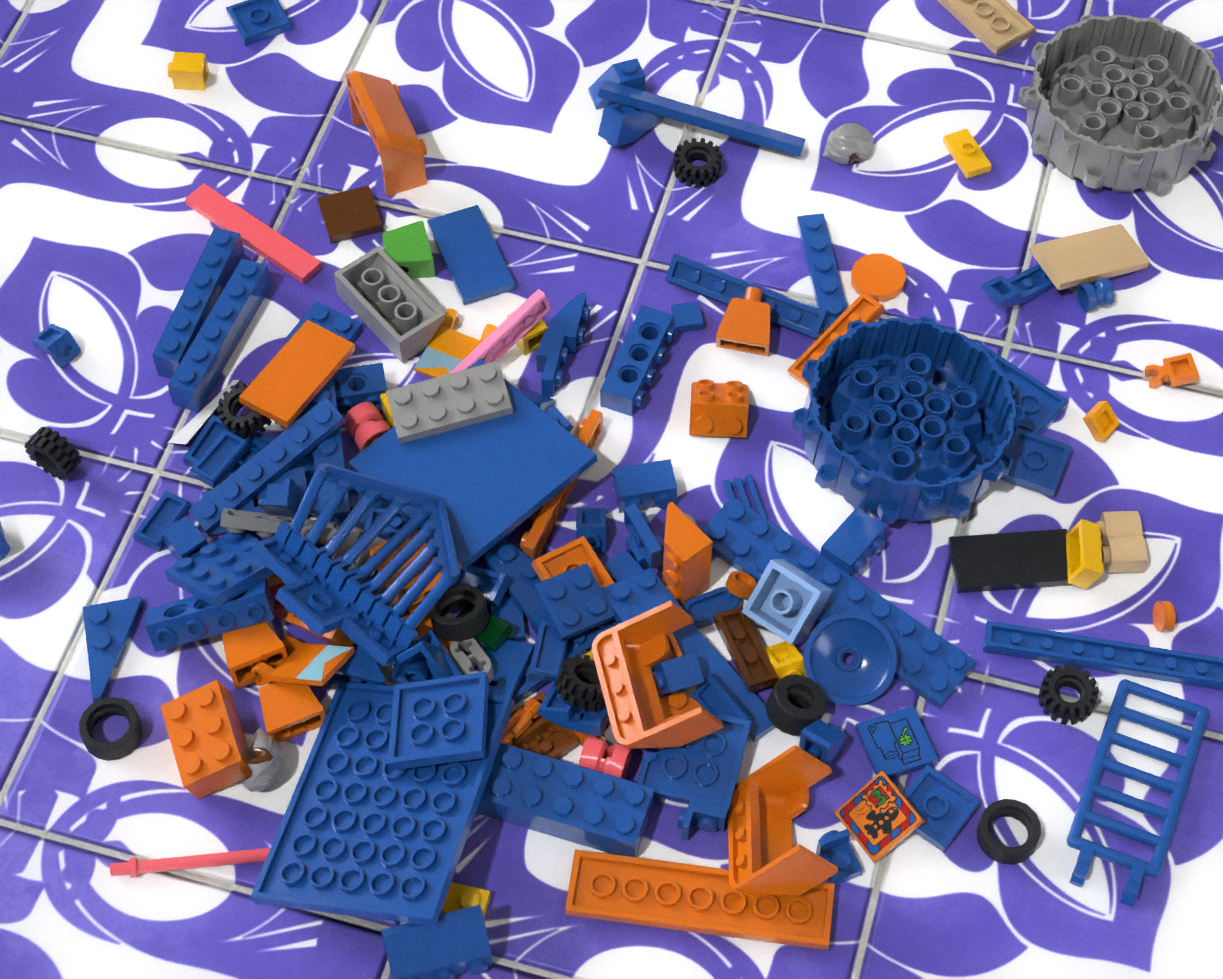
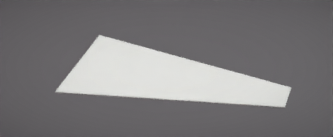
(194, 425)

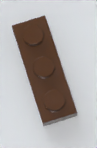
(745, 649)

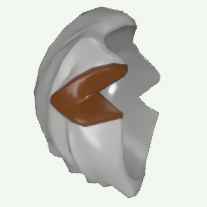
(848, 144)
(265, 763)

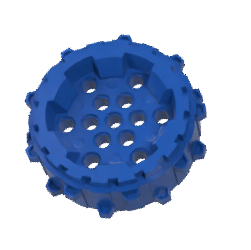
(911, 400)

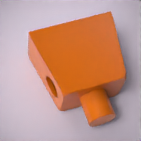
(746, 324)
(248, 647)
(289, 710)

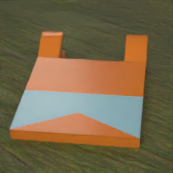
(305, 663)

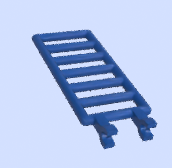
(1177, 789)

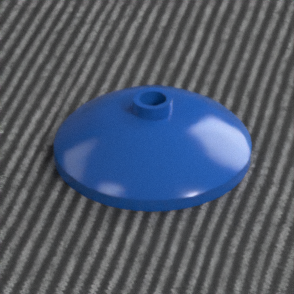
(872, 654)

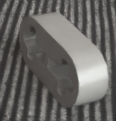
(477, 657)

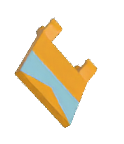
(448, 347)

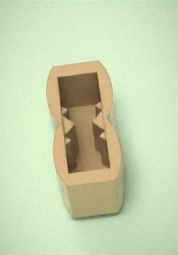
(1123, 542)

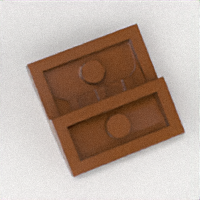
(546, 737)

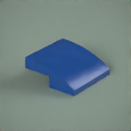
(569, 717)

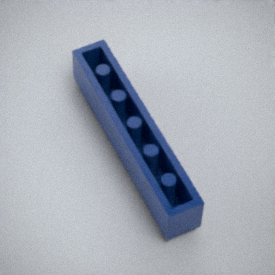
(199, 296)
(219, 335)

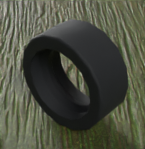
(463, 627)
(100, 710)
(1018, 811)

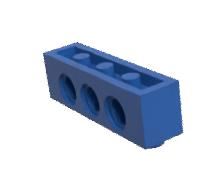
(637, 361)
(357, 386)
(196, 619)

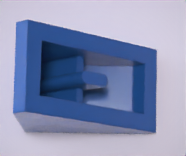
(359, 669)

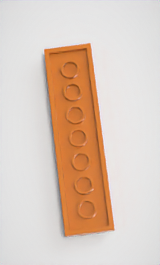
(693, 901)

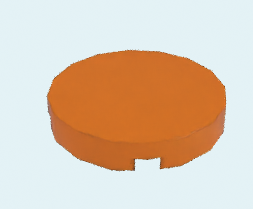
(878, 276)

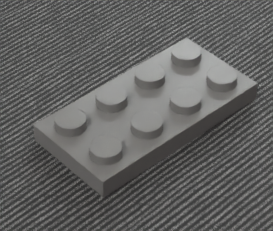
(449, 402)

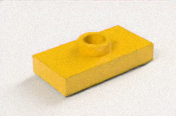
(967, 153)

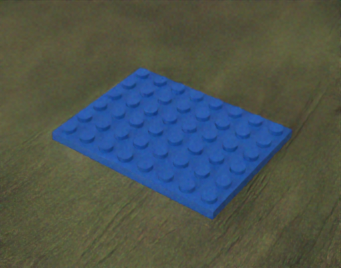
(371, 835)

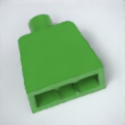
(410, 250)

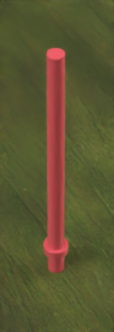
(137, 867)

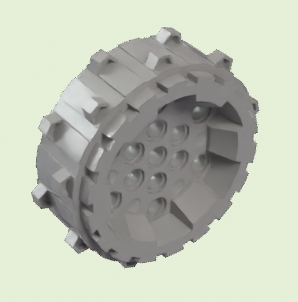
(1122, 102)

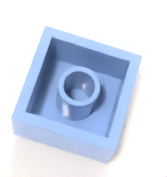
(787, 601)

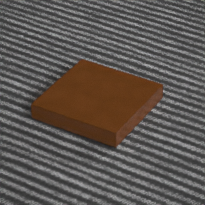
(349, 214)

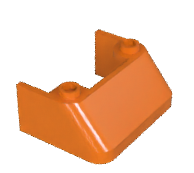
(379, 107)
(628, 686)
(761, 828)

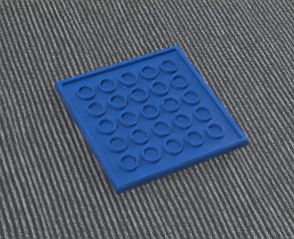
(485, 471)

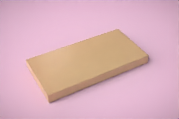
(991, 22)
(1089, 256)

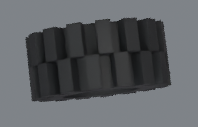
(697, 151)
(240, 425)
(53, 453)
(1075, 680)
(580, 684)

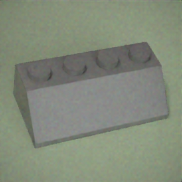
(389, 303)

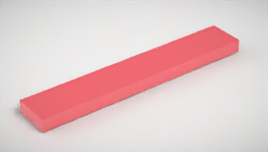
(254, 233)

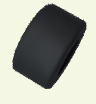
(802, 692)

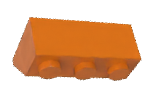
(685, 557)

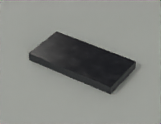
(1009, 560)

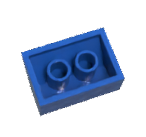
(440, 951)

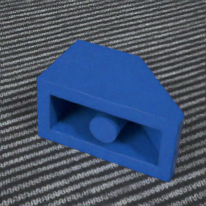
(624, 73)
(822, 741)

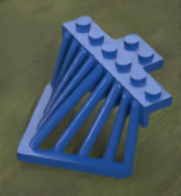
(330, 597)

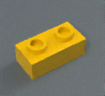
(1084, 554)

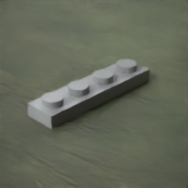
(267, 524)

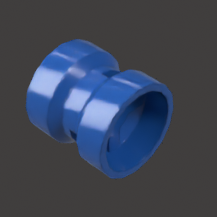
(1096, 294)

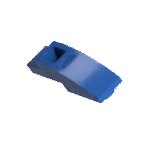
(561, 339)

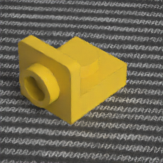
(785, 659)

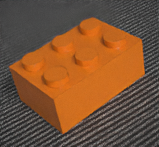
(207, 739)

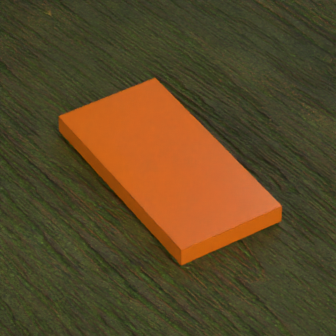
(297, 373)

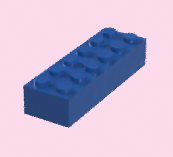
(567, 801)

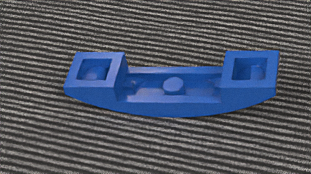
(1019, 287)

